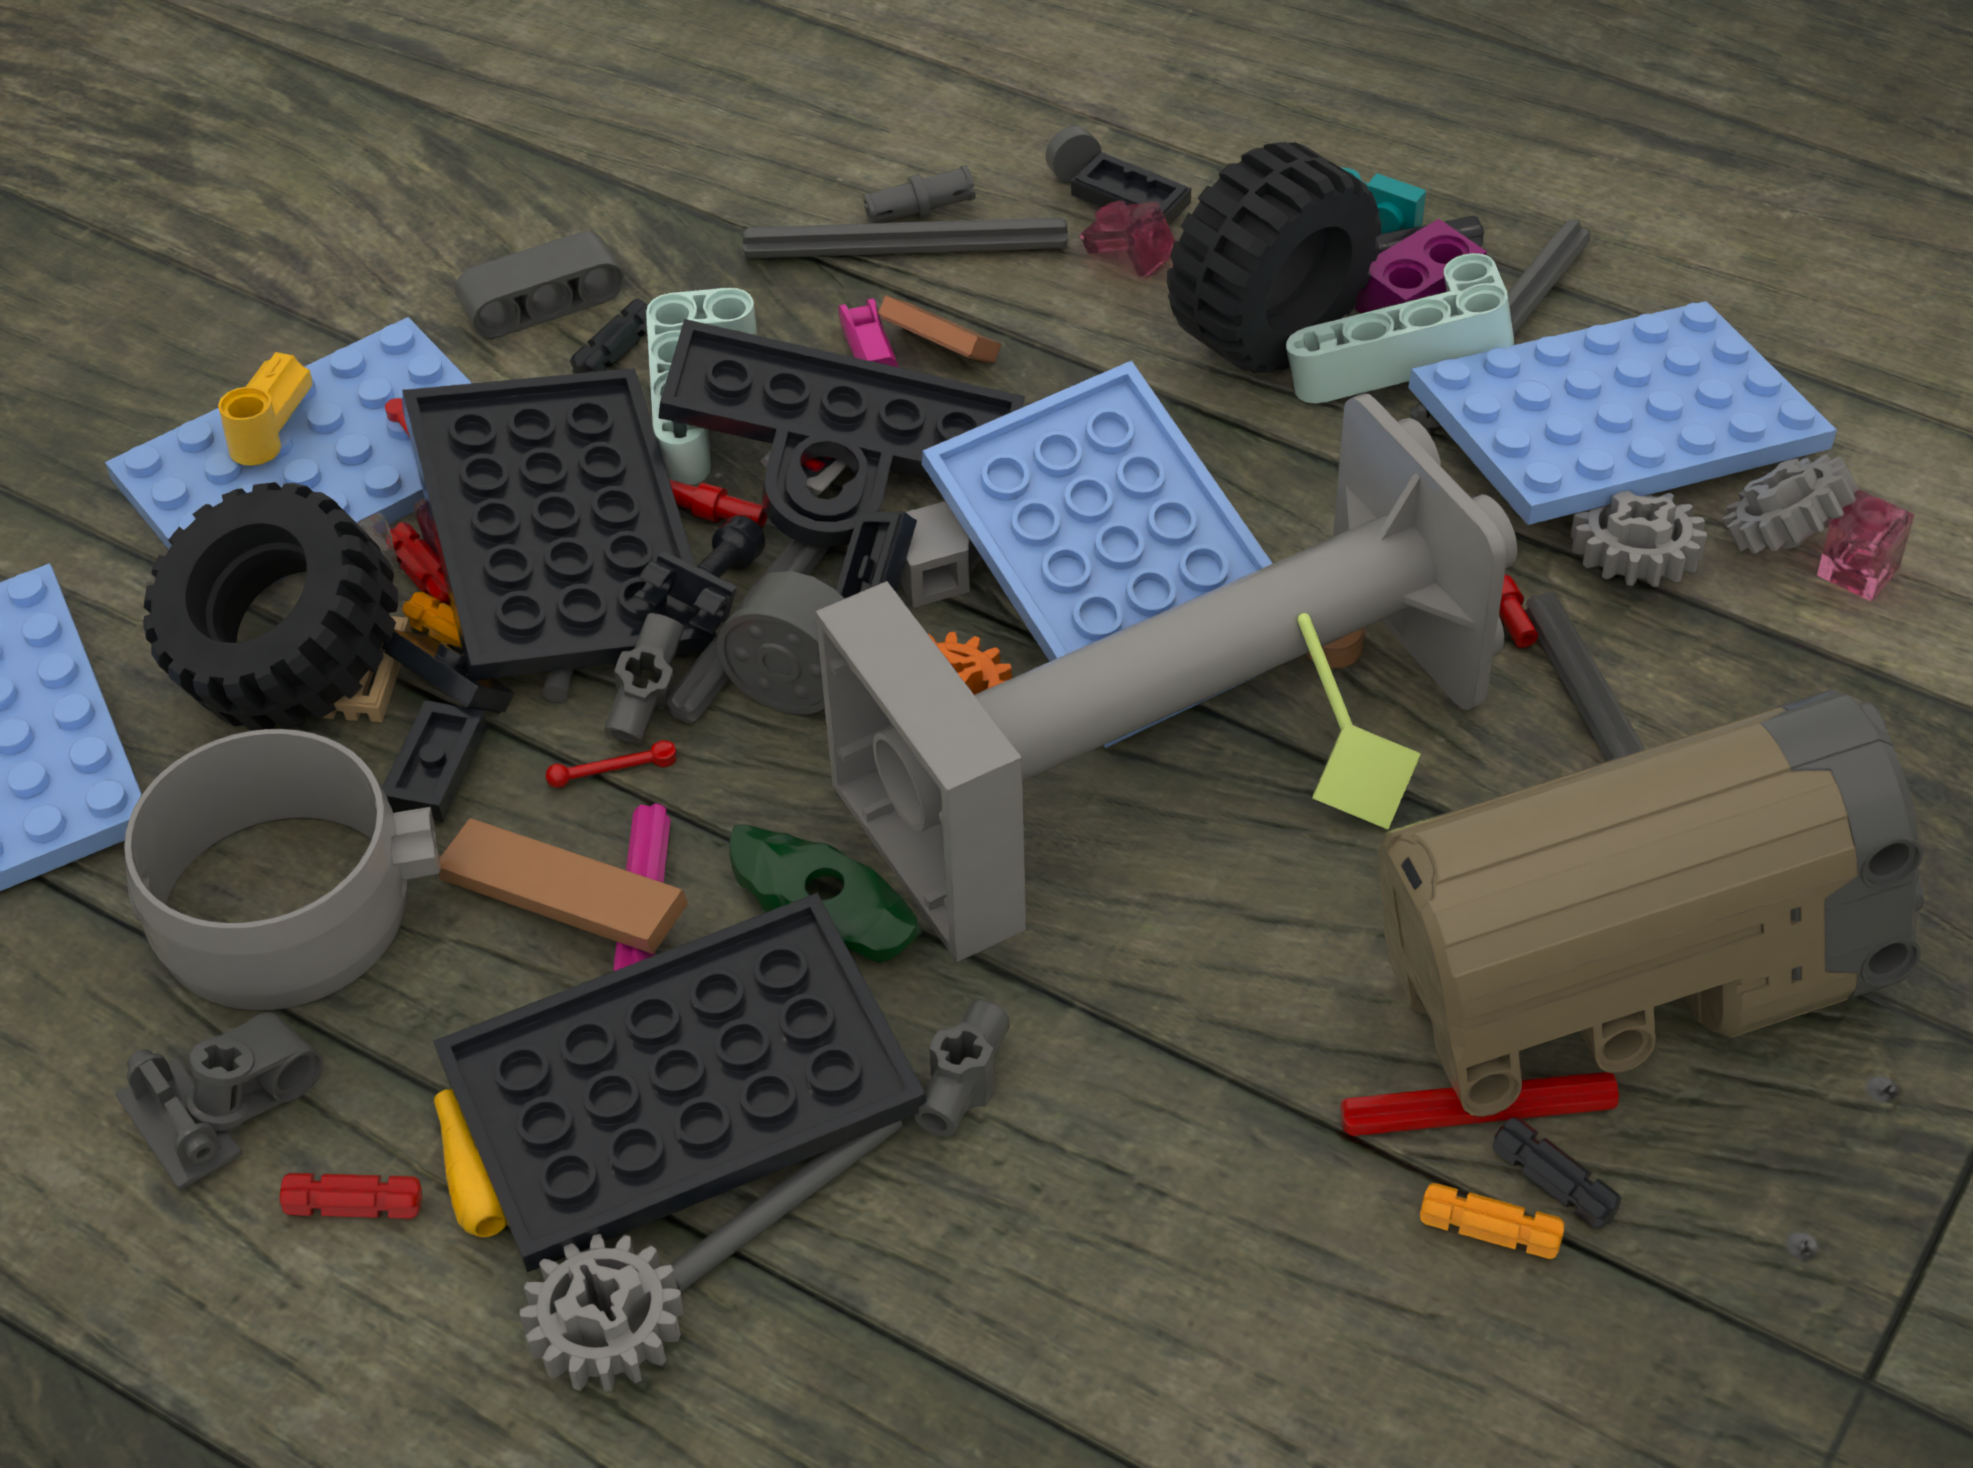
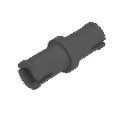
(919, 196)

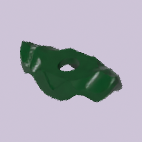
(867, 910)

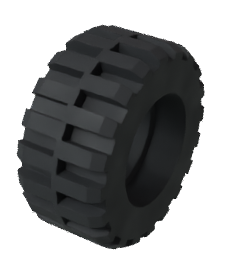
(1271, 253)
(226, 563)

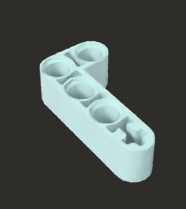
(1386, 343)
(683, 446)

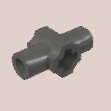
(652, 652)
(962, 1068)

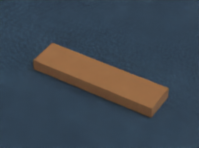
(562, 885)

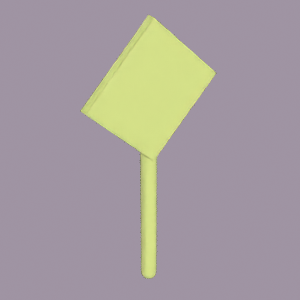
(1364, 770)

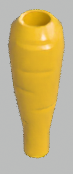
(467, 1180)

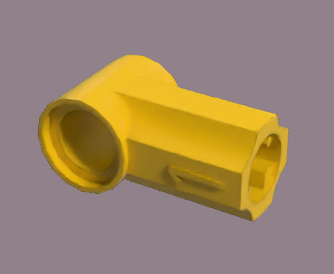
(259, 411)

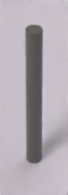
(774, 1206)

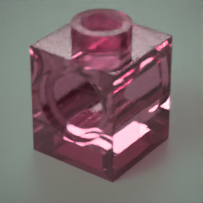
(1865, 545)

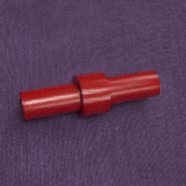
(713, 503)
(1514, 615)

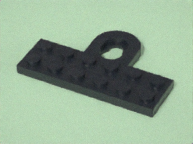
(819, 407)

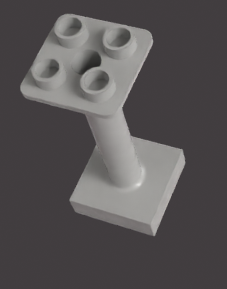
(944, 769)

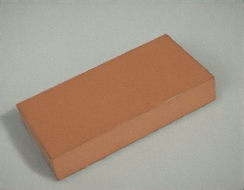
(939, 330)

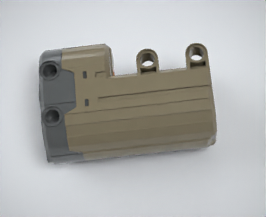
(1715, 868)

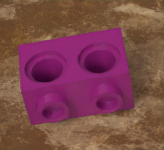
(1413, 267)

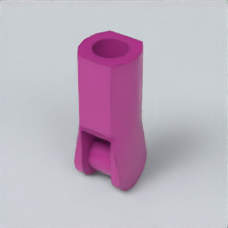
(866, 333)

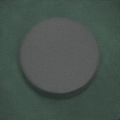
(1071, 151)

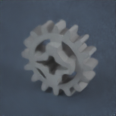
(1790, 503)
(1640, 538)
(578, 1336)

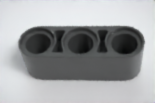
(539, 284)

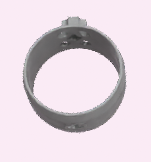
(256, 781)

